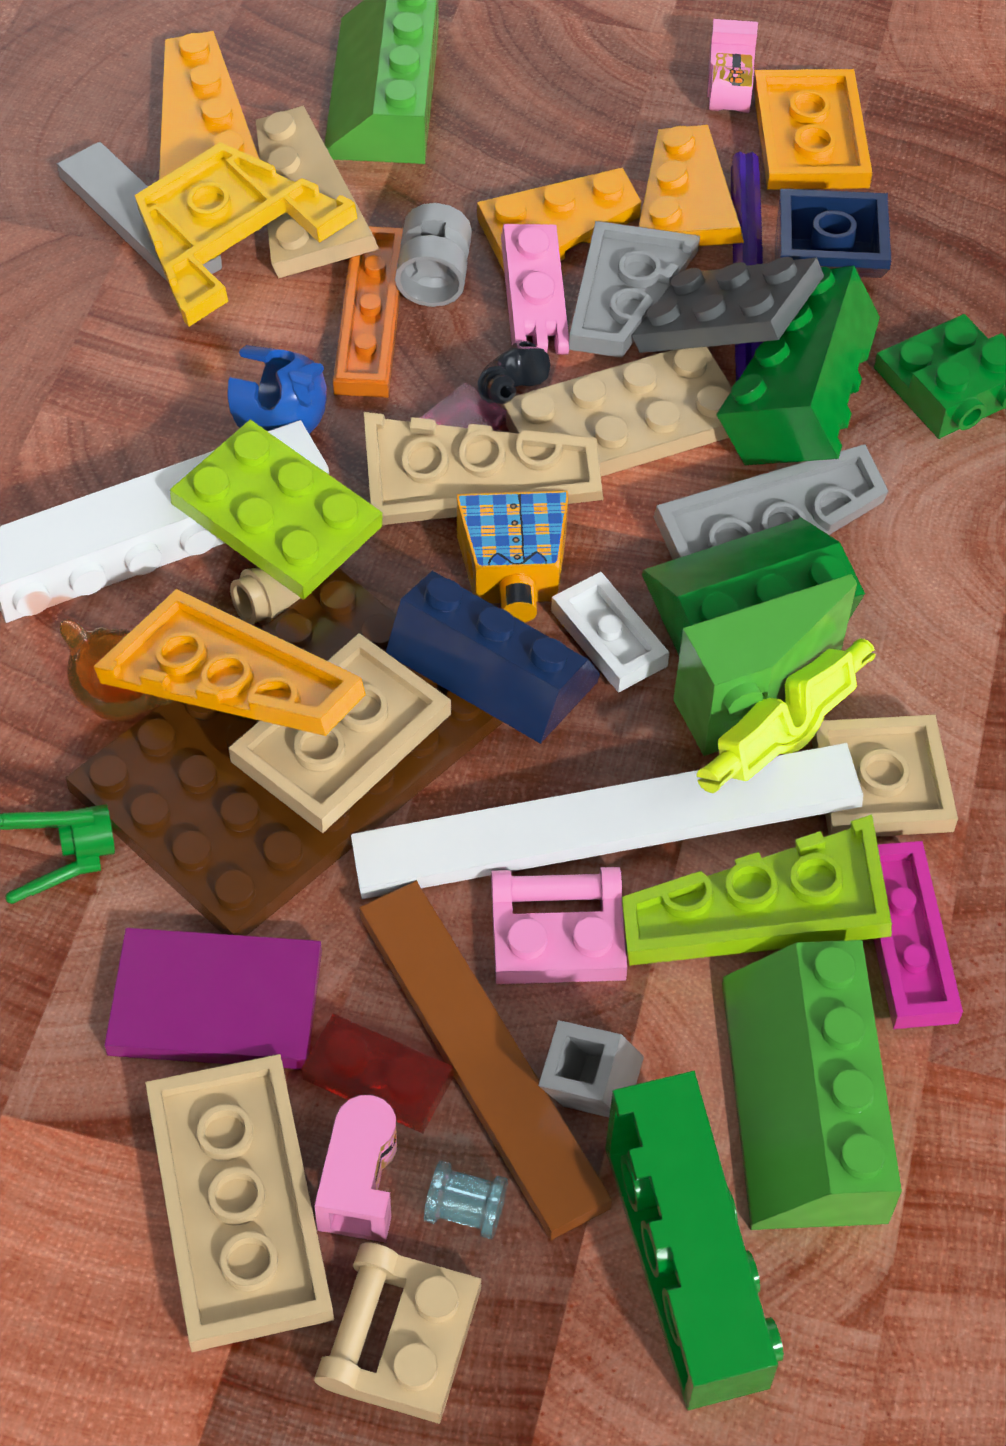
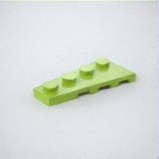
(803, 894)

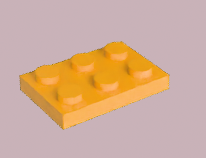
(811, 129)

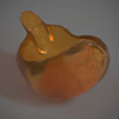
(103, 700)

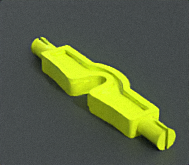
(786, 727)

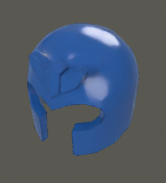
(288, 390)

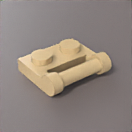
(422, 1341)

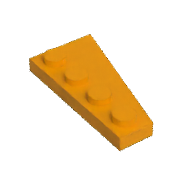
(198, 103)
(229, 666)

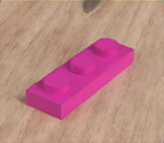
(916, 957)

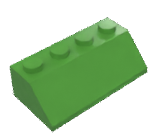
(383, 82)
(810, 1089)

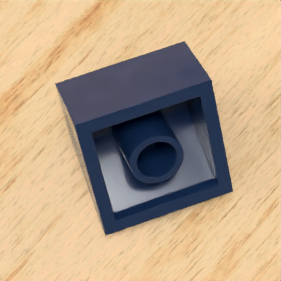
(836, 229)

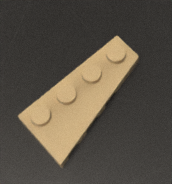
(298, 152)
(424, 465)

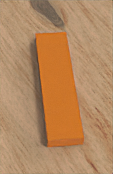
(369, 319)

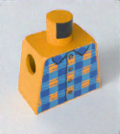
(513, 547)

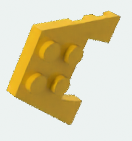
(217, 204)

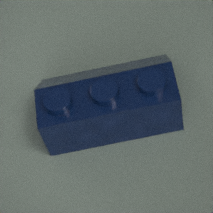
(488, 657)

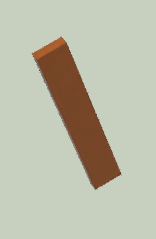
(485, 1061)

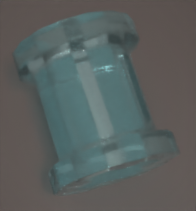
(465, 1199)

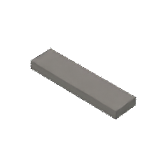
(110, 191)

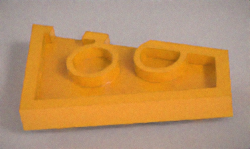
(689, 188)
(567, 204)

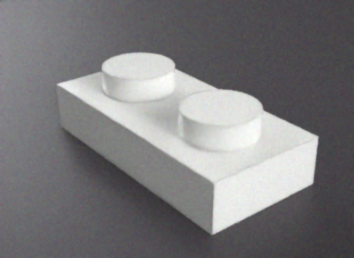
(610, 631)

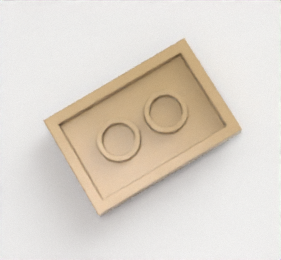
(331, 772)

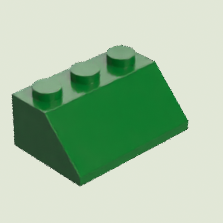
(745, 574)

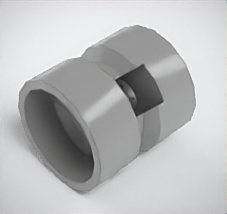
(433, 255)

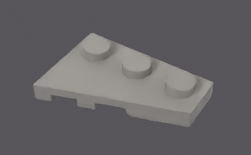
(621, 280)

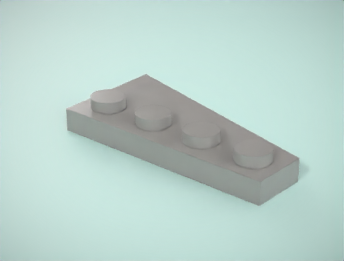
(819, 491)

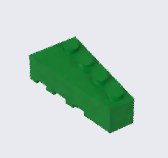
(800, 386)
(690, 1241)

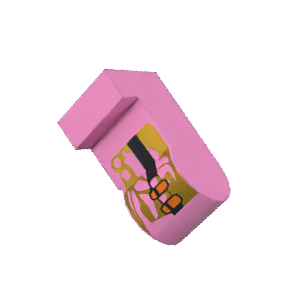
(731, 65)
(357, 1152)

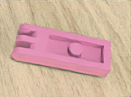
(535, 285)

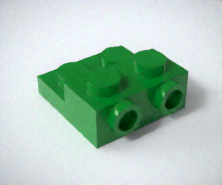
(948, 374)

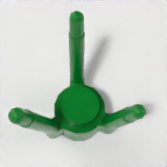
(81, 832)

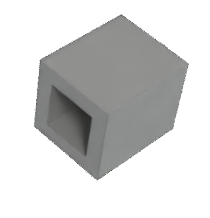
(588, 1066)

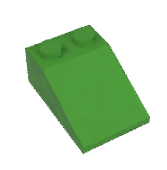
(752, 651)

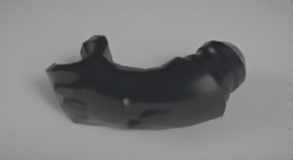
(518, 366)

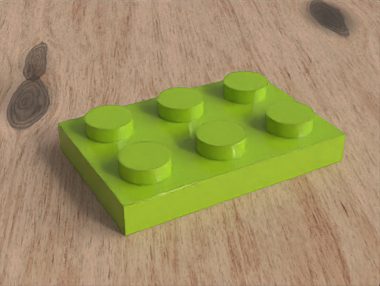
(276, 508)

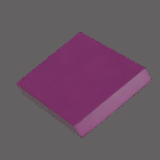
(213, 997)

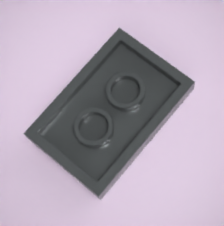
(728, 305)

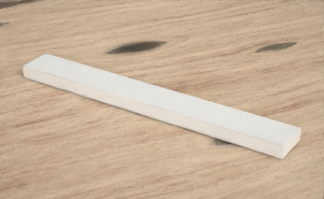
(602, 822)

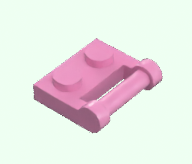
(563, 943)

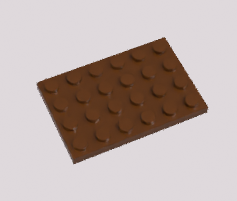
(217, 829)

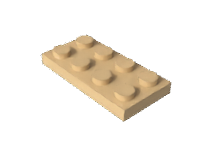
(633, 408)
(237, 1203)

